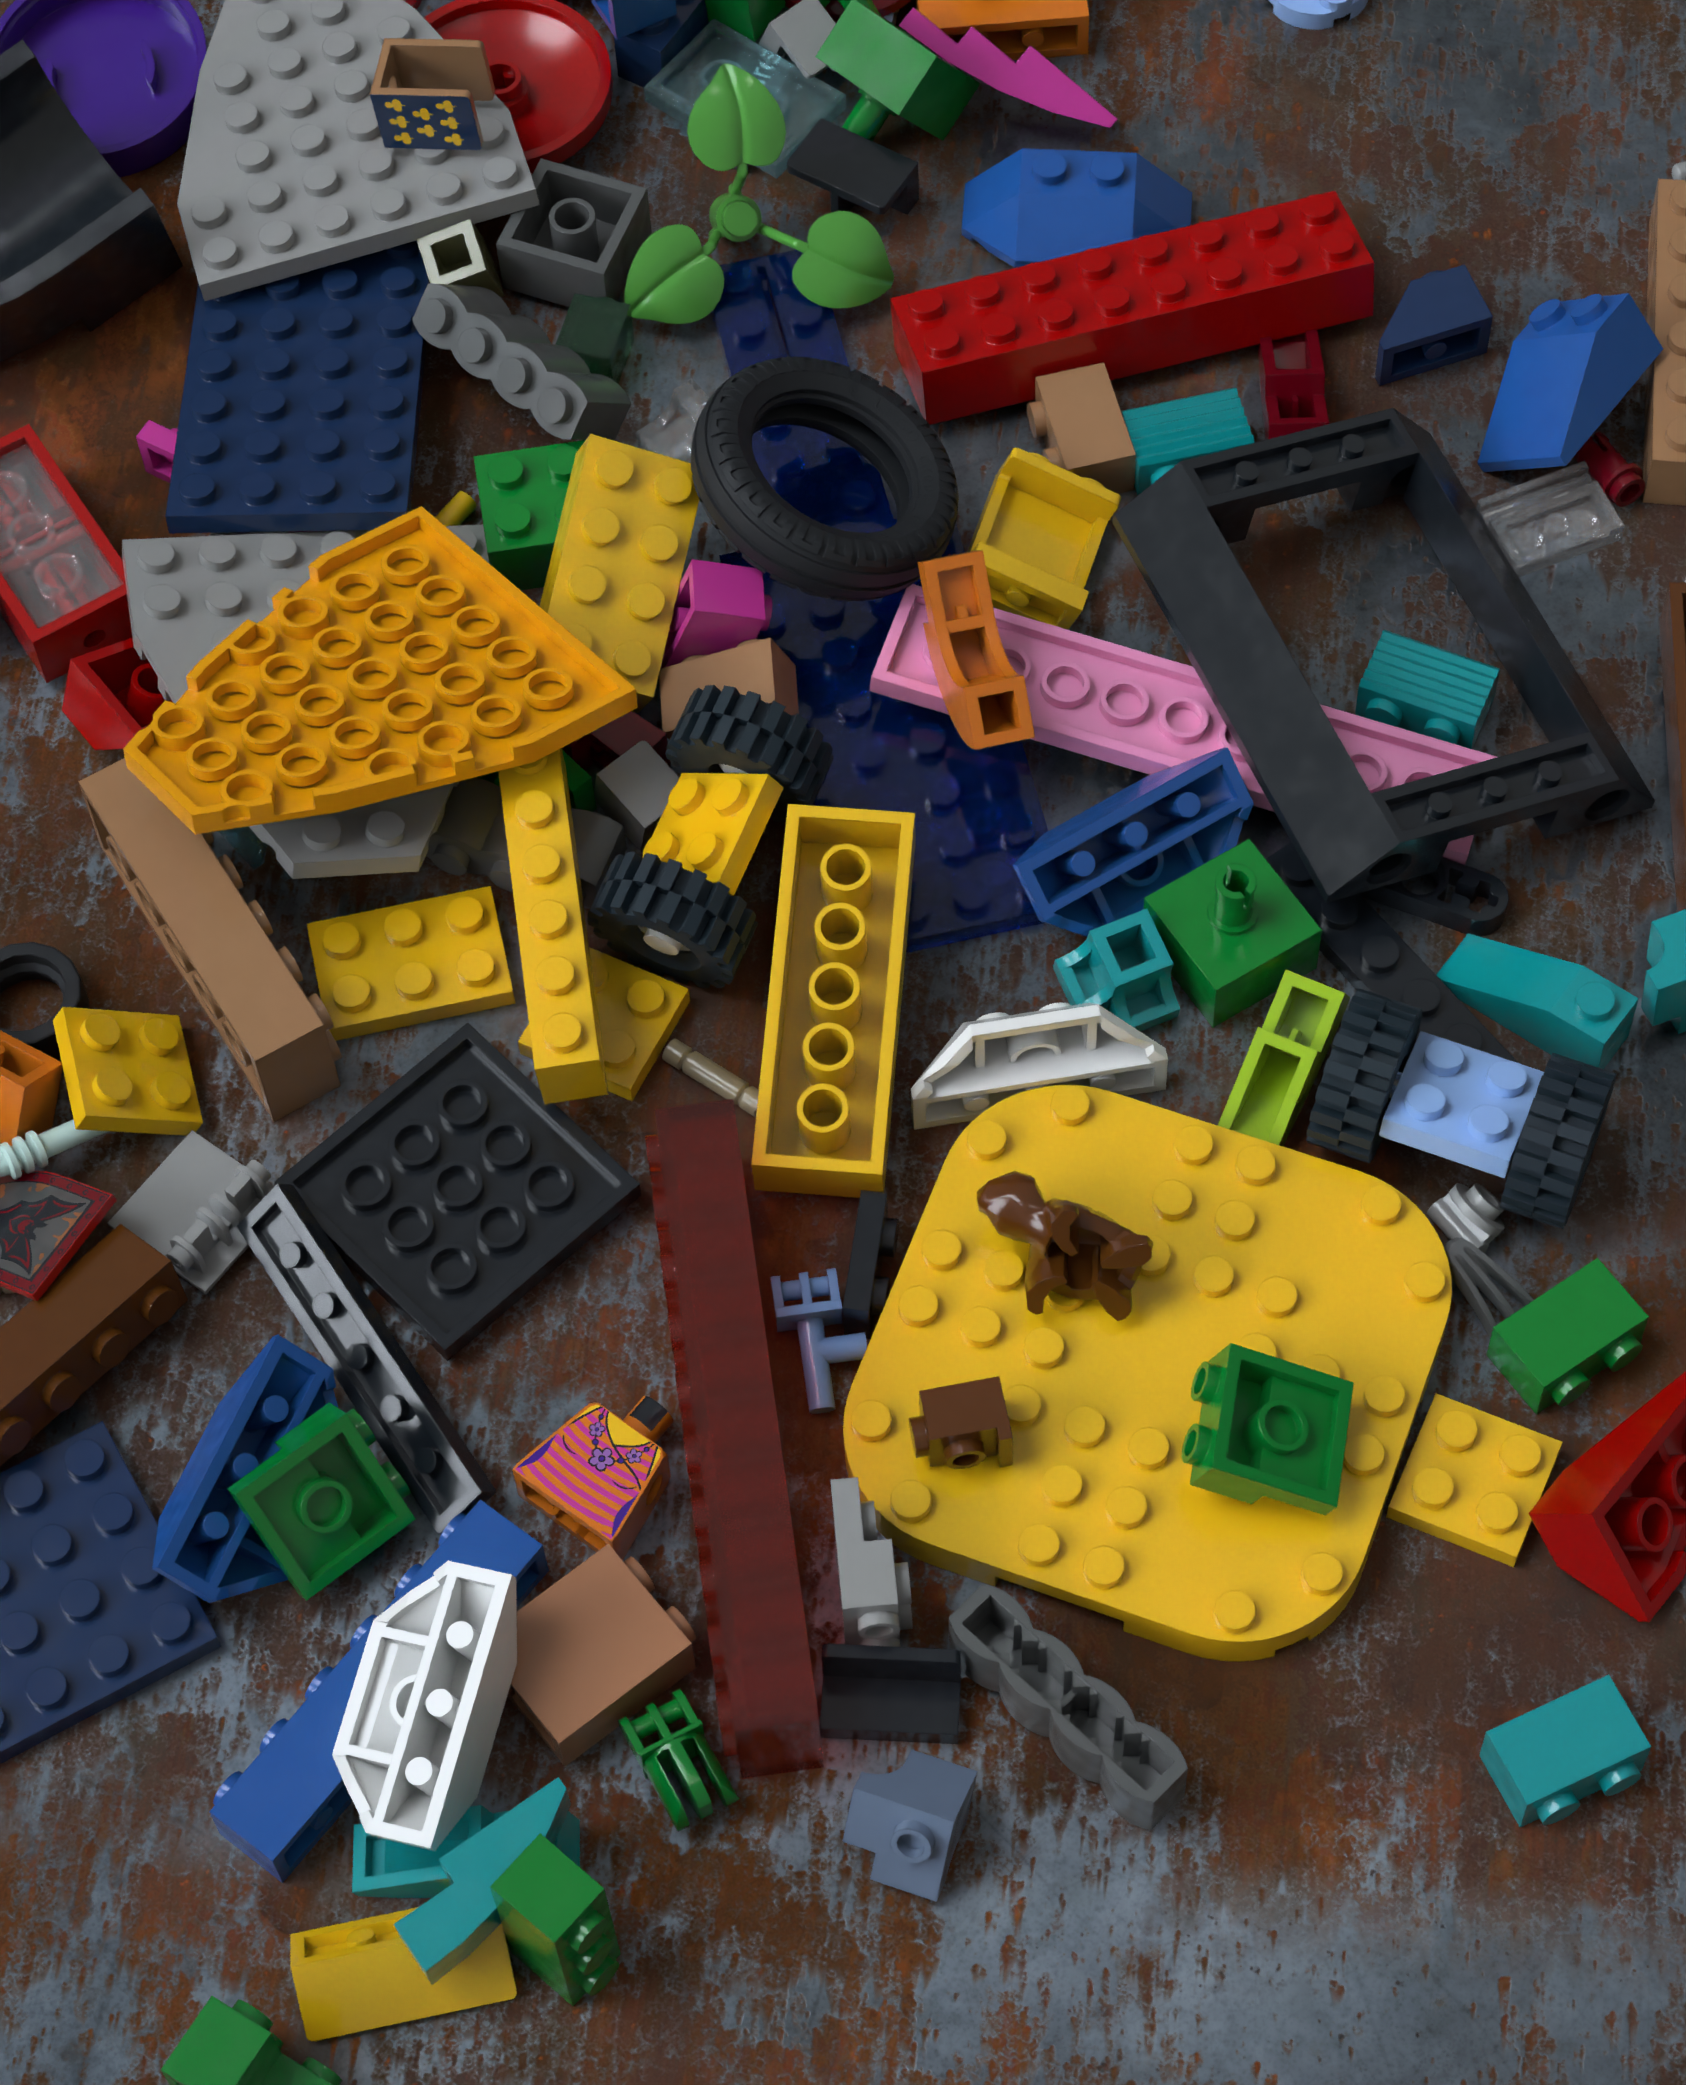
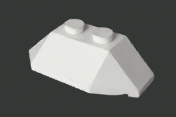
(1035, 1050)
(429, 1704)

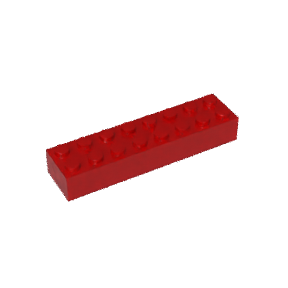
(1133, 305)

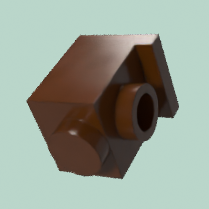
(963, 1425)

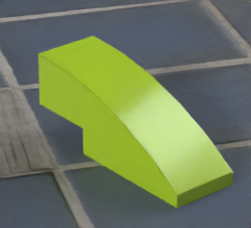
(1284, 1059)

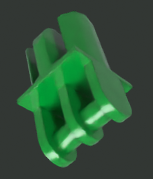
(675, 1754)

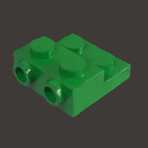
(1268, 1430)
(323, 1499)

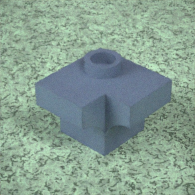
(911, 1821)

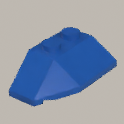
(1068, 202)
(1135, 843)
(202, 1531)

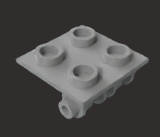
(194, 1209)

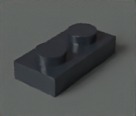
(865, 1288)

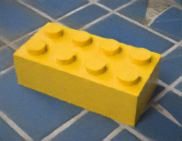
(622, 555)

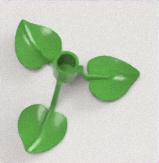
(732, 127)

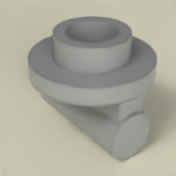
(1468, 1215)

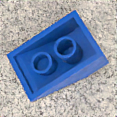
(1565, 379)

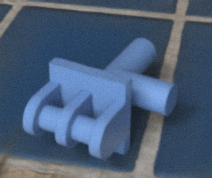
(810, 1320)

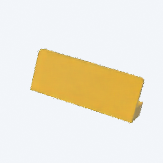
(367, 1979)

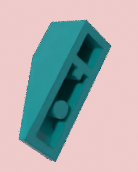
(1542, 998)

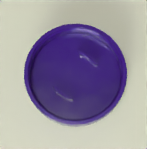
(118, 68)

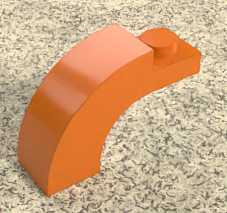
(967, 655)

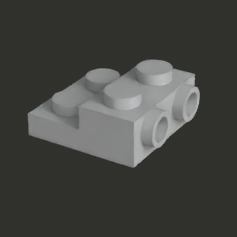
(871, 1585)

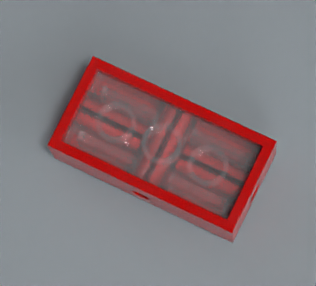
(57, 567)

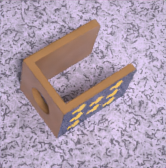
(431, 93)

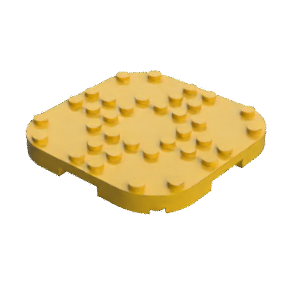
(1097, 1501)

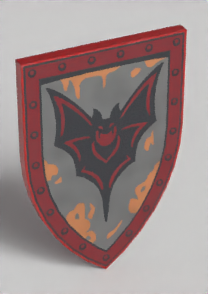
(43, 1227)

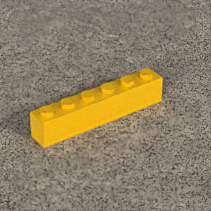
(552, 931)

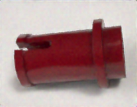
(1618, 479)

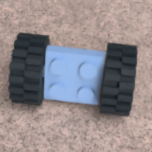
(1460, 1106)

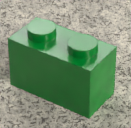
(1568, 1337)

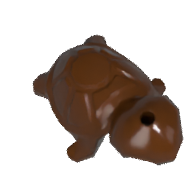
(1070, 1245)

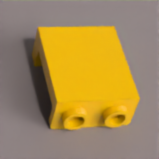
(1041, 537)

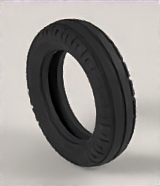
(784, 540)

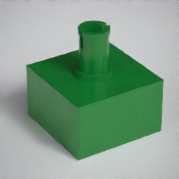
(894, 75)
(1233, 932)

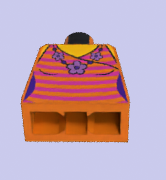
(600, 1473)

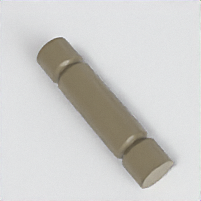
(711, 1075)

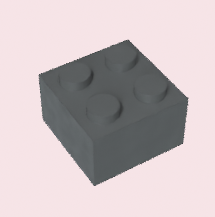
(576, 237)

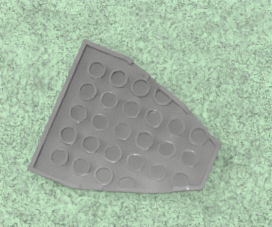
(291, 154)
(192, 597)

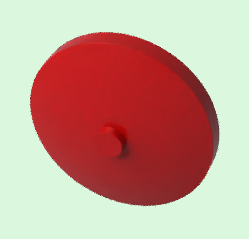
(543, 67)

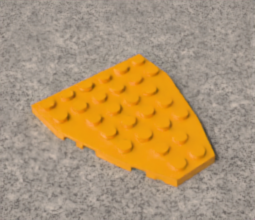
(371, 685)

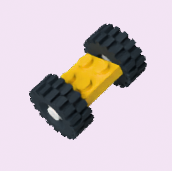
(678, 899)

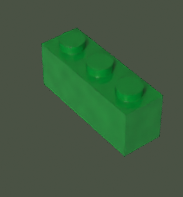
(557, 1921)

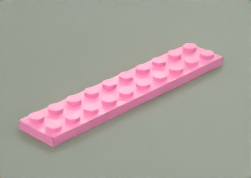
(1142, 706)

